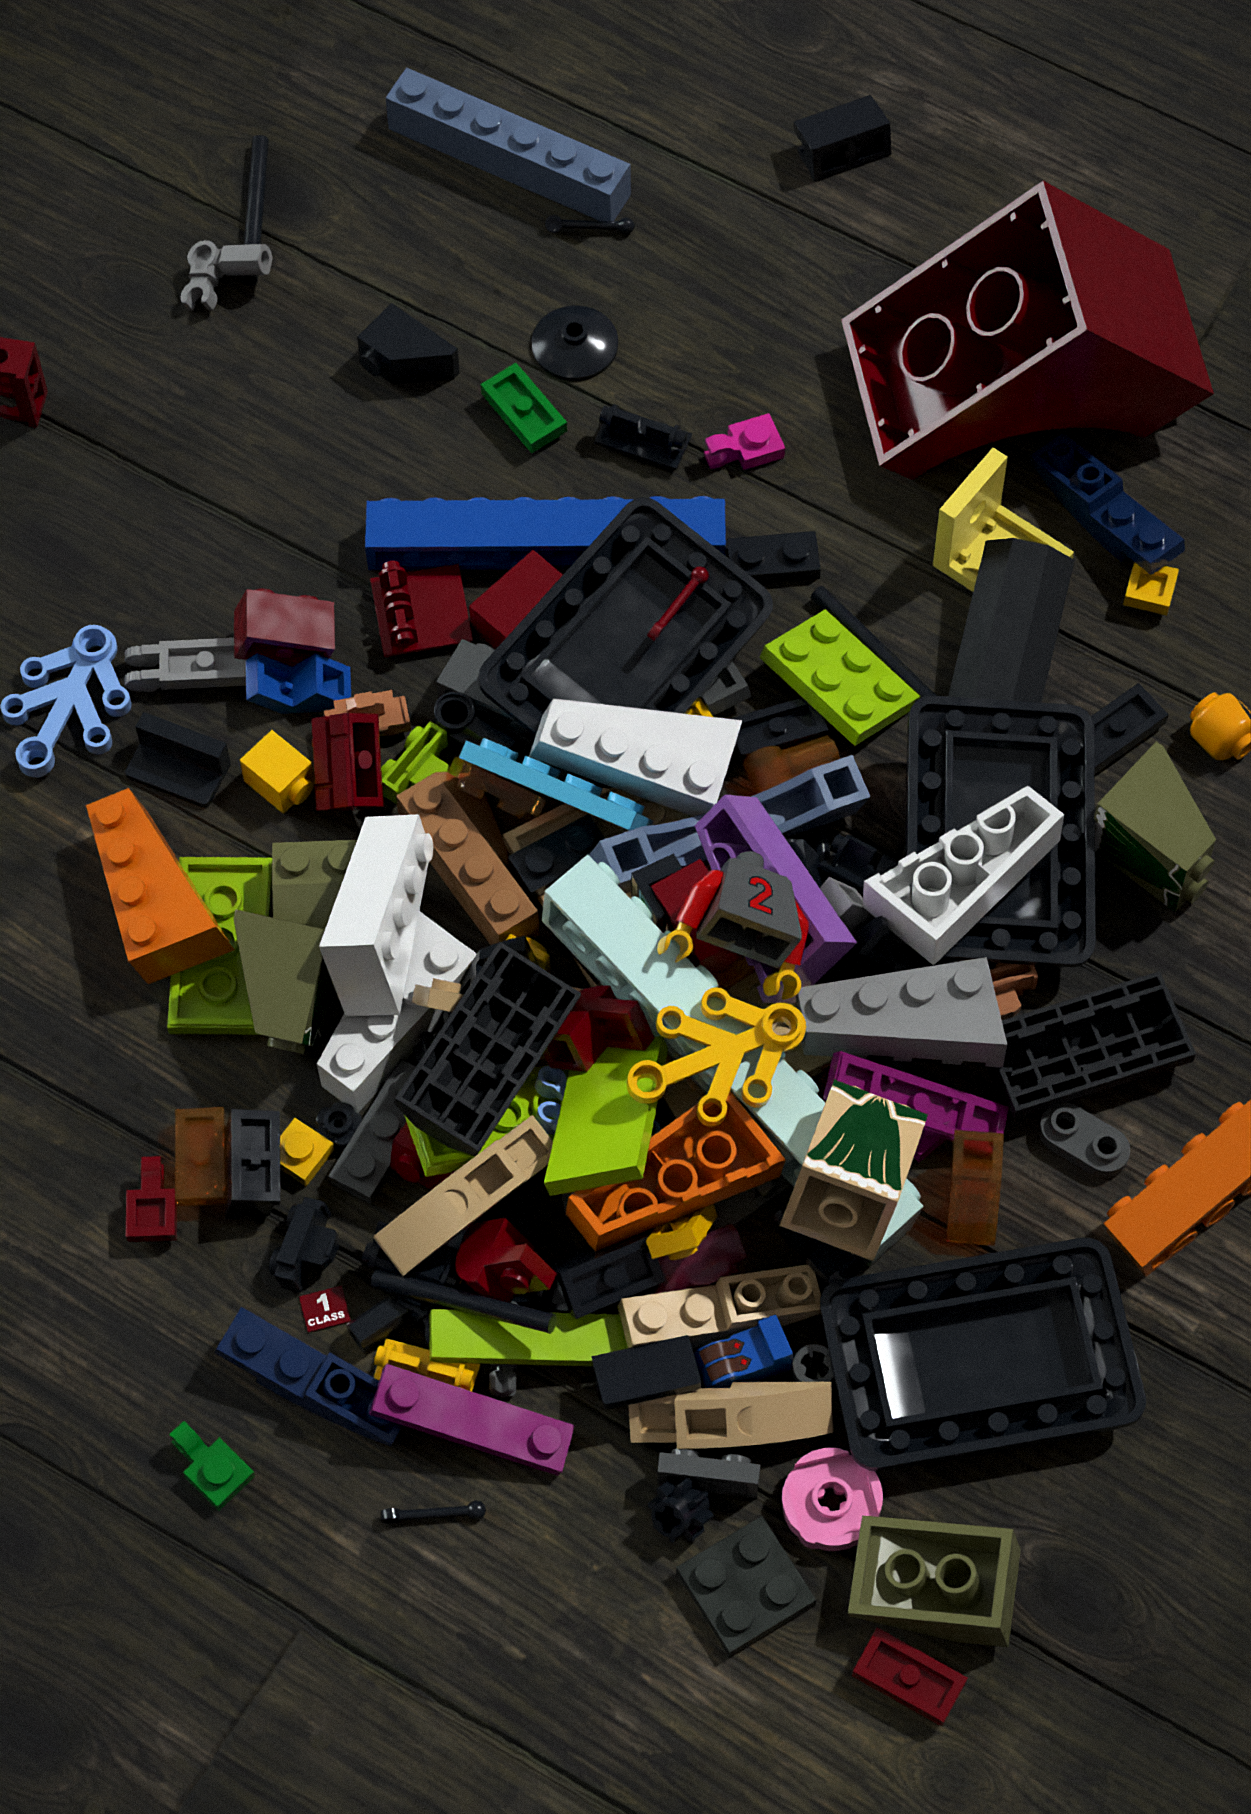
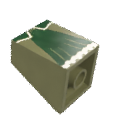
(1156, 831)
(284, 979)

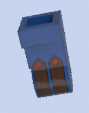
(745, 1356)

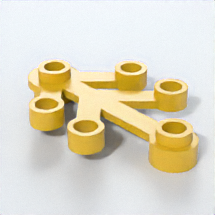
(723, 1050)

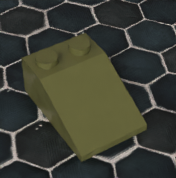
(308, 879)
(936, 1578)

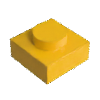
(1151, 591)
(303, 1151)

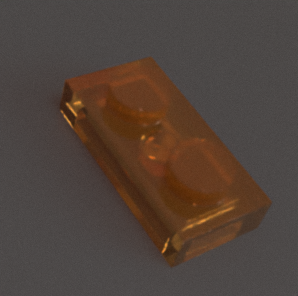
(512, 797)
(200, 1156)

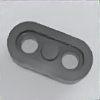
(1081, 1142)

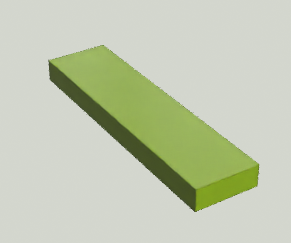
(478, 1339)

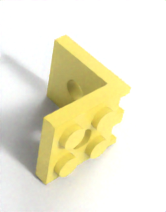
(975, 516)

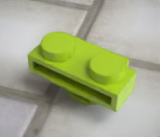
(416, 762)

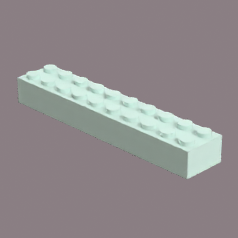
(619, 948)

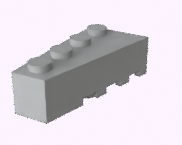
(908, 1014)

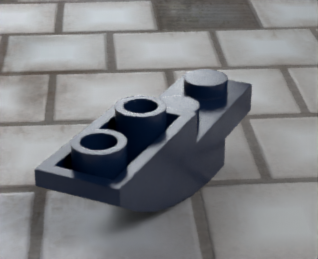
(1101, 506)
(305, 1376)

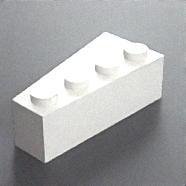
(641, 751)
(955, 882)
(377, 915)
(369, 1047)

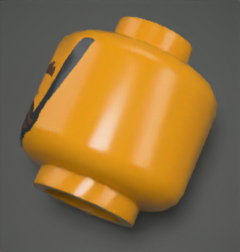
(1222, 726)

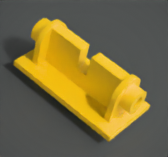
(418, 1361)

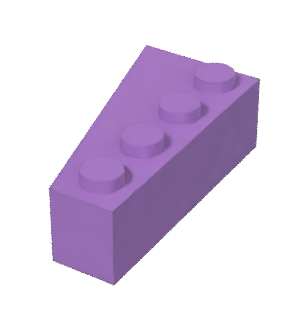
(744, 825)

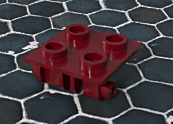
(420, 608)

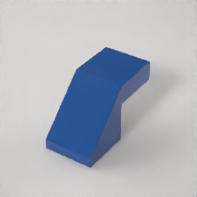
(297, 689)

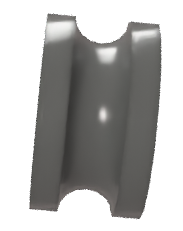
(809, 1353)

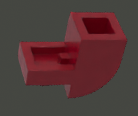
(594, 1025)
(501, 1261)

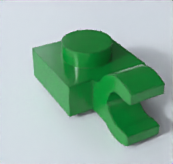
(214, 1470)

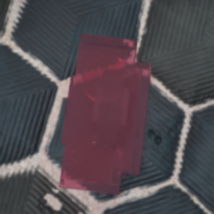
(713, 1259)

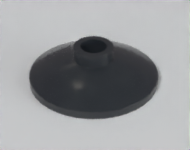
(577, 356)

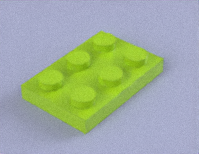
(839, 677)

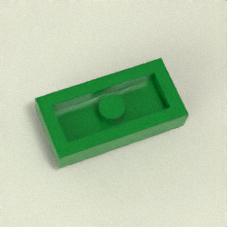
(523, 407)

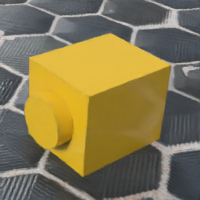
(278, 772)

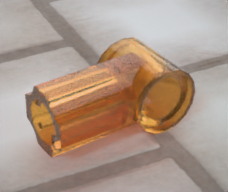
(773, 766)

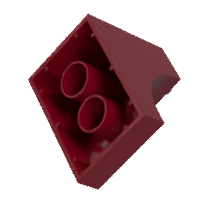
(1026, 330)

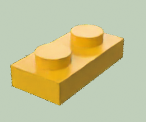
(682, 1235)

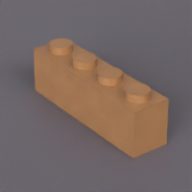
(471, 856)

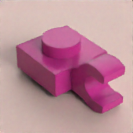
(748, 441)

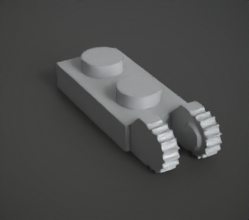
(185, 665)

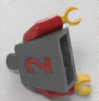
(747, 914)

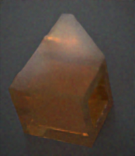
(974, 1187)

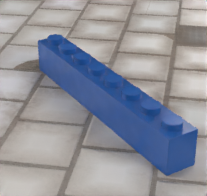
(502, 532)

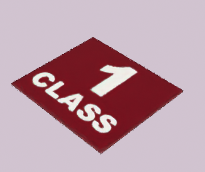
(324, 1308)

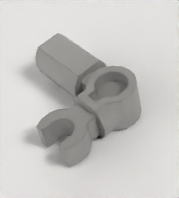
(210, 264)

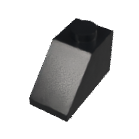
(405, 350)

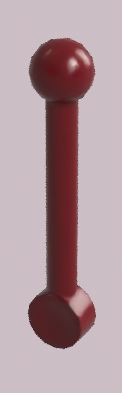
(699, 576)

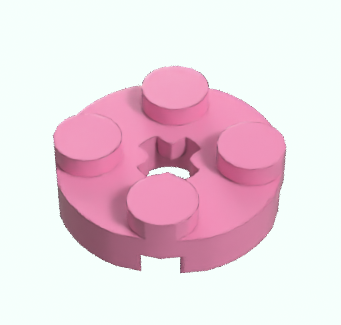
(805, 1485)

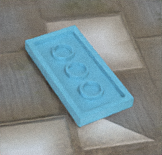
(545, 780)

